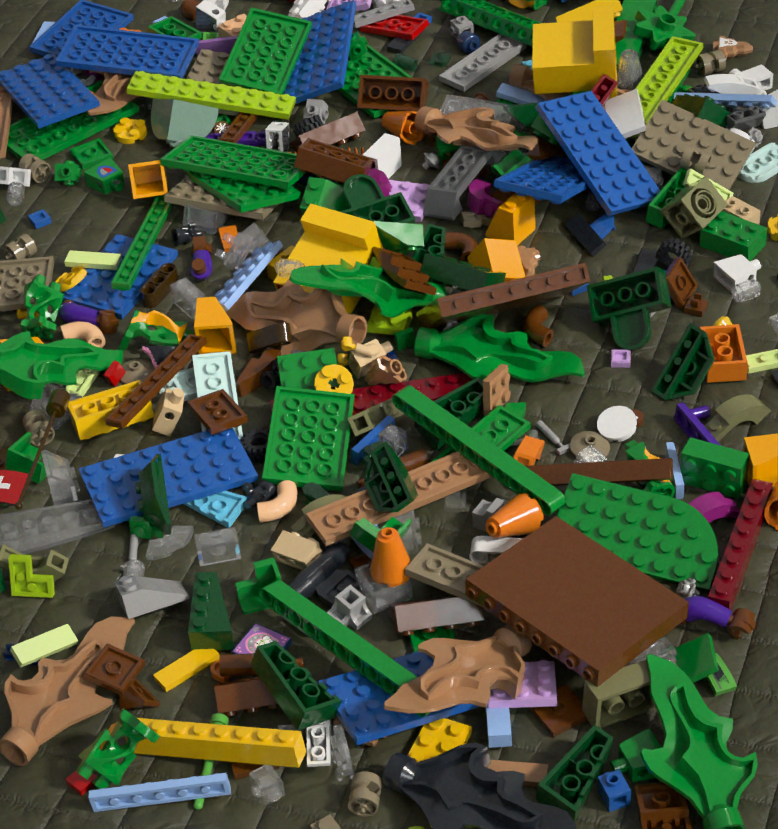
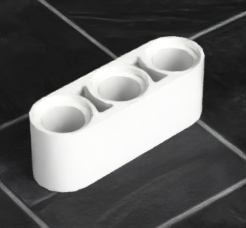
(487, 548)

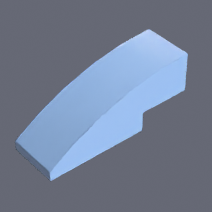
(498, 727)

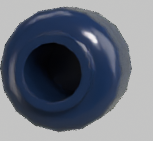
(468, 42)

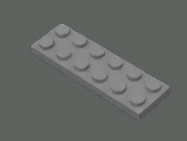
(482, 62)

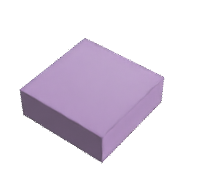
(620, 358)

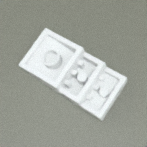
(627, 113)

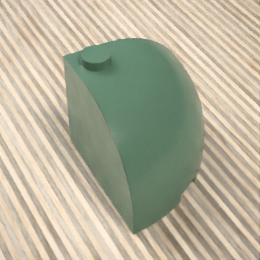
(178, 119)

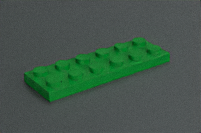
(499, 427)

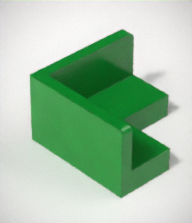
(511, 162)
(21, 457)
(367, 533)
(248, 590)

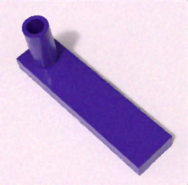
(689, 423)

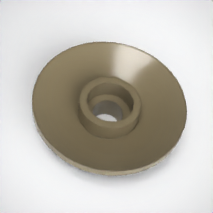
(136, 370)
(584, 439)

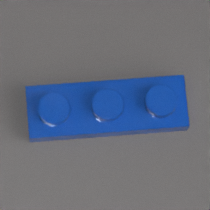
(370, 438)

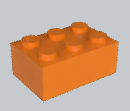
(728, 352)

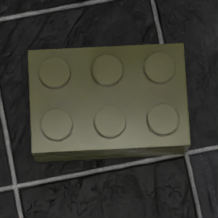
(618, 697)

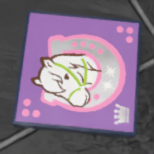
(258, 636)

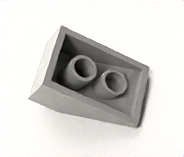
(145, 594)

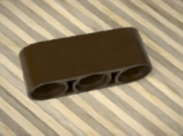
(159, 285)
(270, 336)

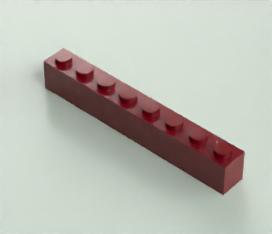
(741, 544)

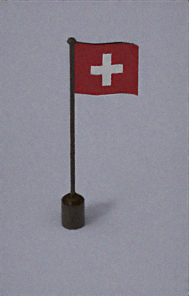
(15, 484)

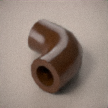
(460, 242)
(533, 326)

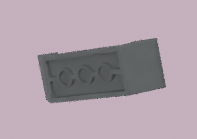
(739, 118)
(444, 192)

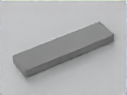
(383, 13)

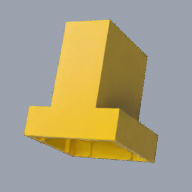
(574, 53)
(329, 238)

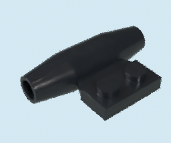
(325, 576)

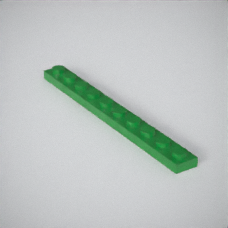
(141, 245)

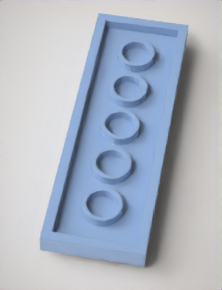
(247, 274)

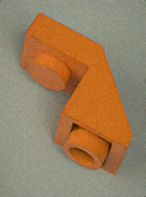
(529, 450)

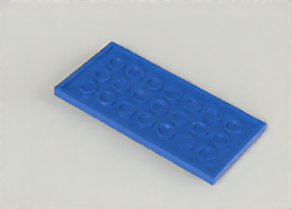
(126, 51)
(324, 54)
(47, 91)
(599, 152)
(543, 179)
(191, 469)

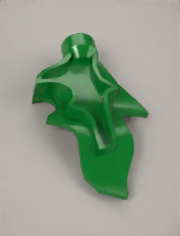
(368, 282)
(480, 349)
(31, 365)
(695, 749)

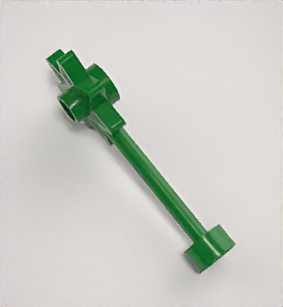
(662, 25)

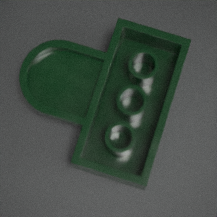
(369, 203)
(627, 305)

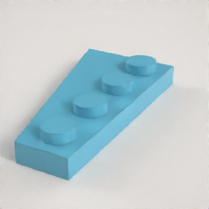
(220, 507)

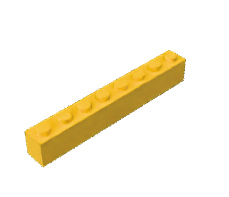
(224, 743)

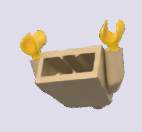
(362, 355)

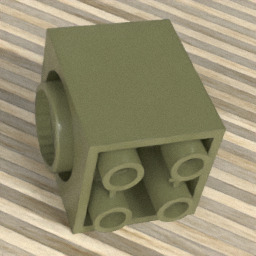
(694, 207)

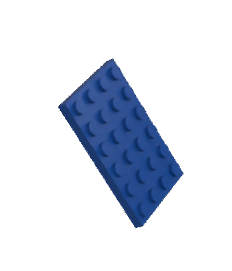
(82, 13)
(96, 288)
(363, 703)

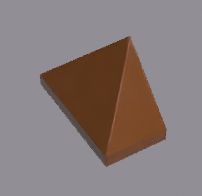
(543, 150)
(137, 697)

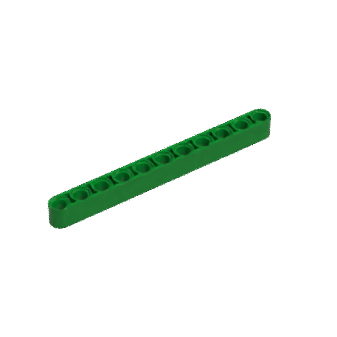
(477, 449)
(336, 637)

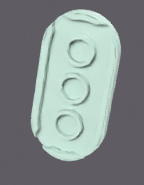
(761, 164)

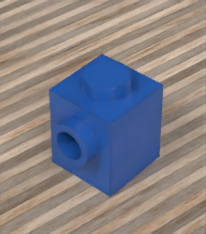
(614, 790)

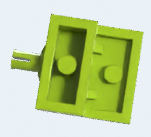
(388, 325)

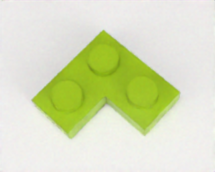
(25, 582)

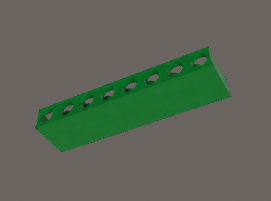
(492, 18)
(631, 40)

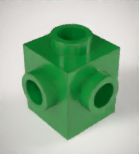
(357, 46)
(67, 173)

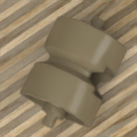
(711, 62)
(693, 159)
(39, 169)
(21, 248)
(36, 423)
(365, 794)

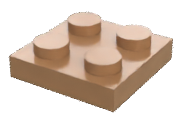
(496, 389)

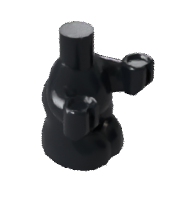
(185, 234)
(271, 378)
(262, 493)

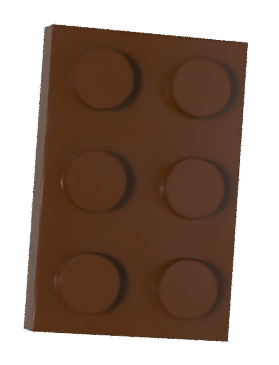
(217, 411)

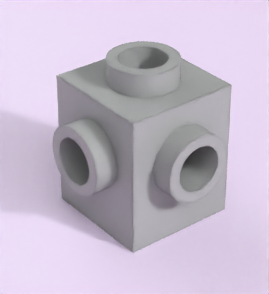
(460, 25)
(316, 107)

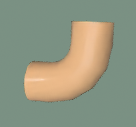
(83, 331)
(280, 505)

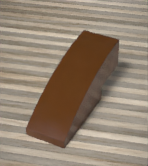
(251, 376)

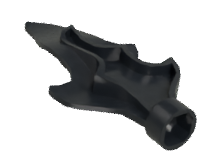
(462, 792)

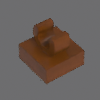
(696, 305)

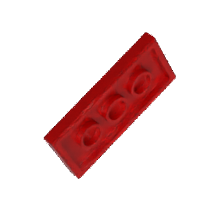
(397, 26)

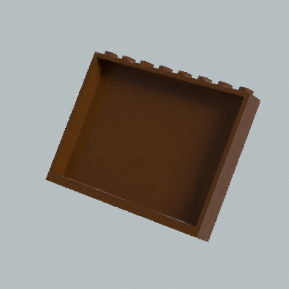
(503, 296)
(576, 600)

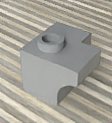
(485, 511)
(350, 608)

